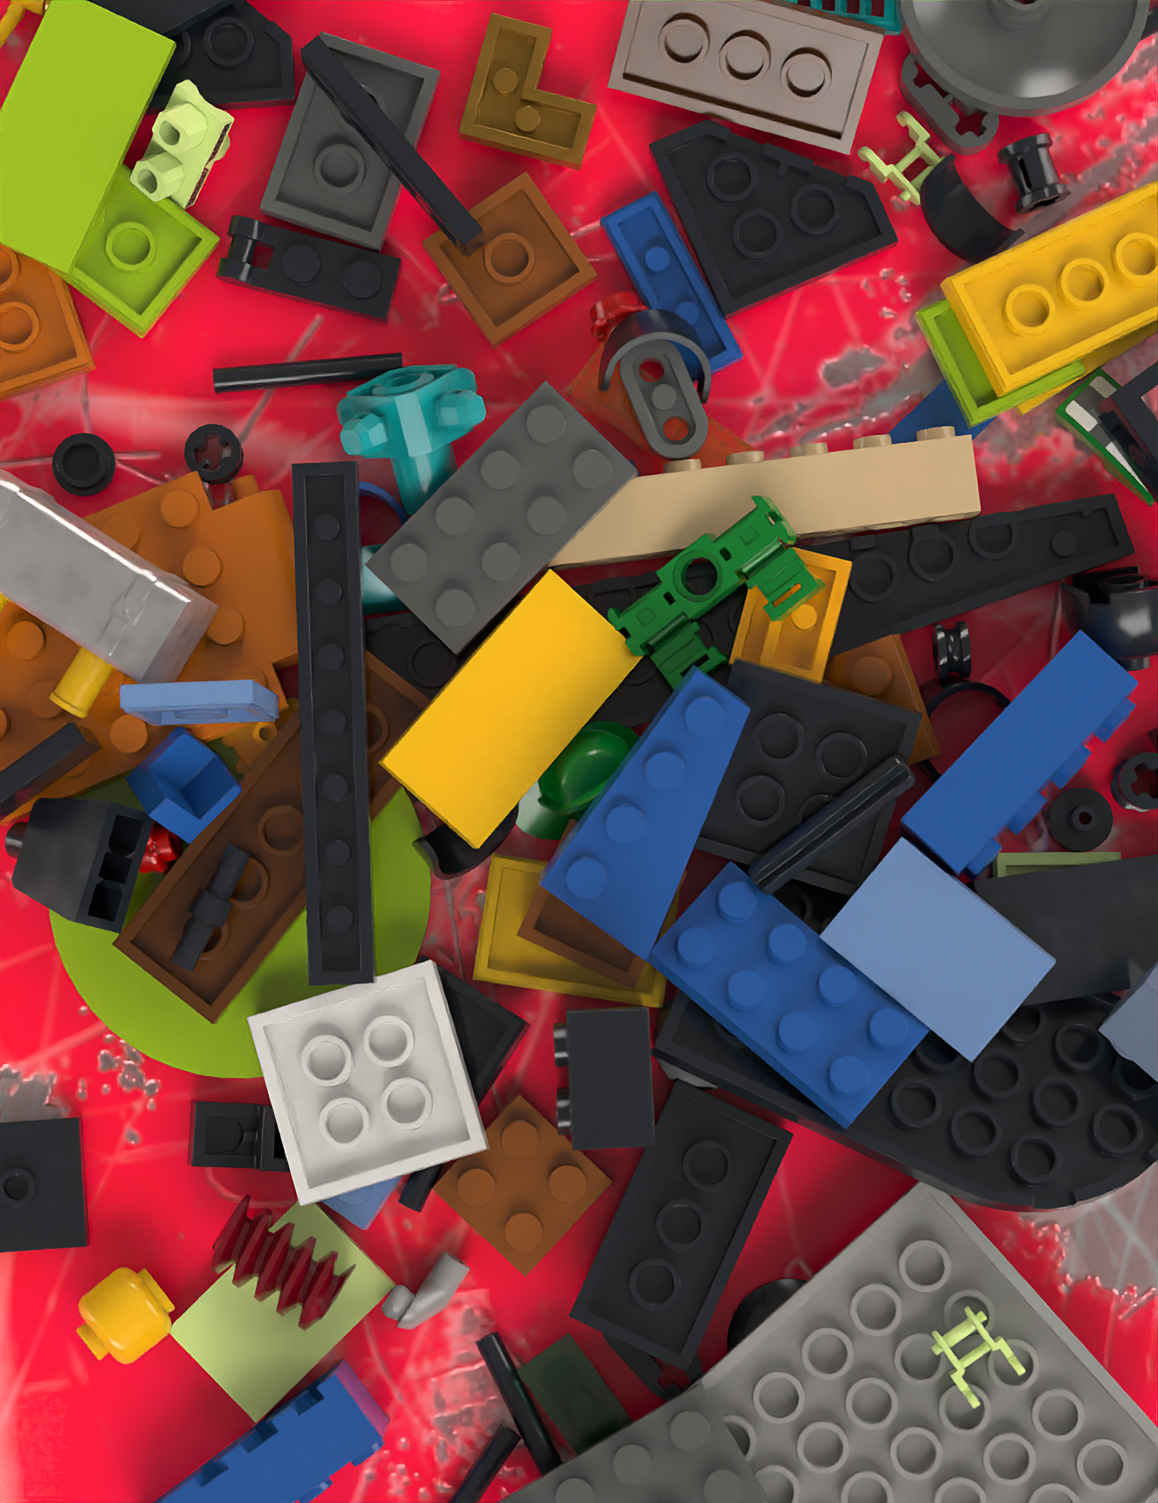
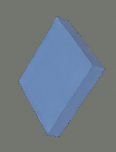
(200, 702)

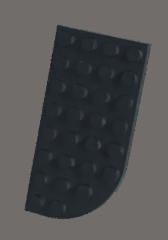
(1025, 1127)

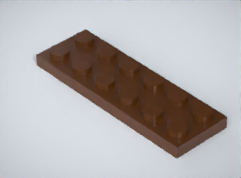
(272, 889)

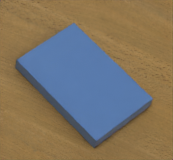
(937, 948)

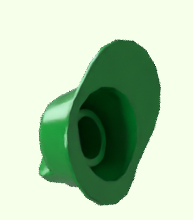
(574, 779)

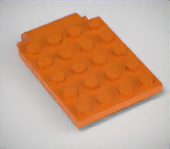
(228, 555)

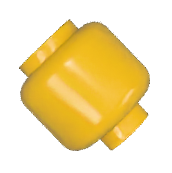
(124, 1315)

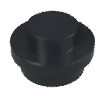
(84, 464)

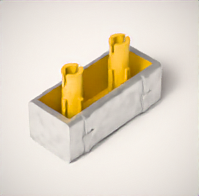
(96, 594)

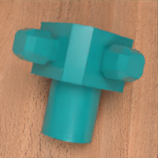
(412, 421)

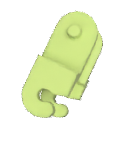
(920, 136)
(958, 1333)

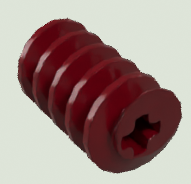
(278, 1264)

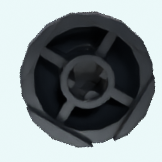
(1116, 612)

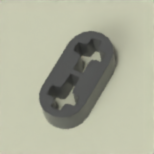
(941, 116)

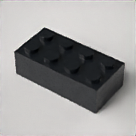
(608, 1077)

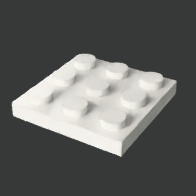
(368, 1083)

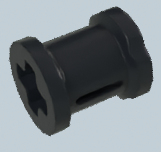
(1033, 173)
(1124, 776)

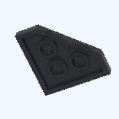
(233, 60)
(765, 215)

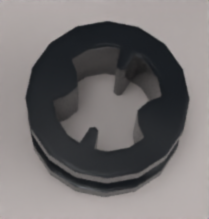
(229, 465)
(951, 650)

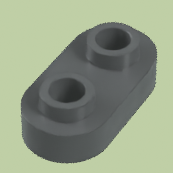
(664, 400)

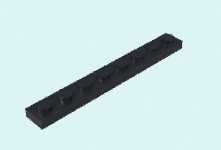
(334, 723)

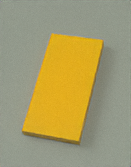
(1062, 291)
(511, 709)

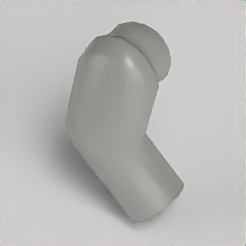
(431, 1298)

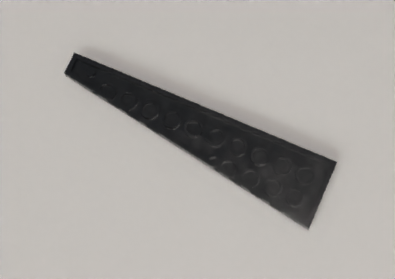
(893, 588)

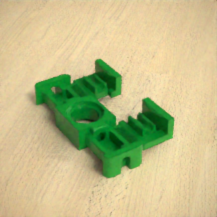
(747, 546)

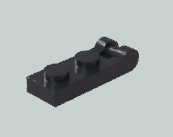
(311, 270)

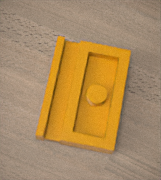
(805, 636)

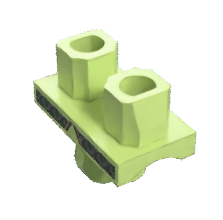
(183, 147)

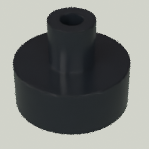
(1064, 822)

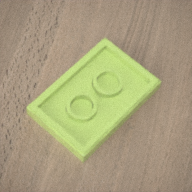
(254, 1348)

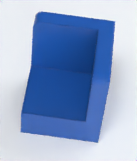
(184, 784)

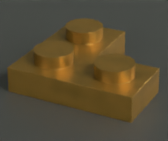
(510, 110)

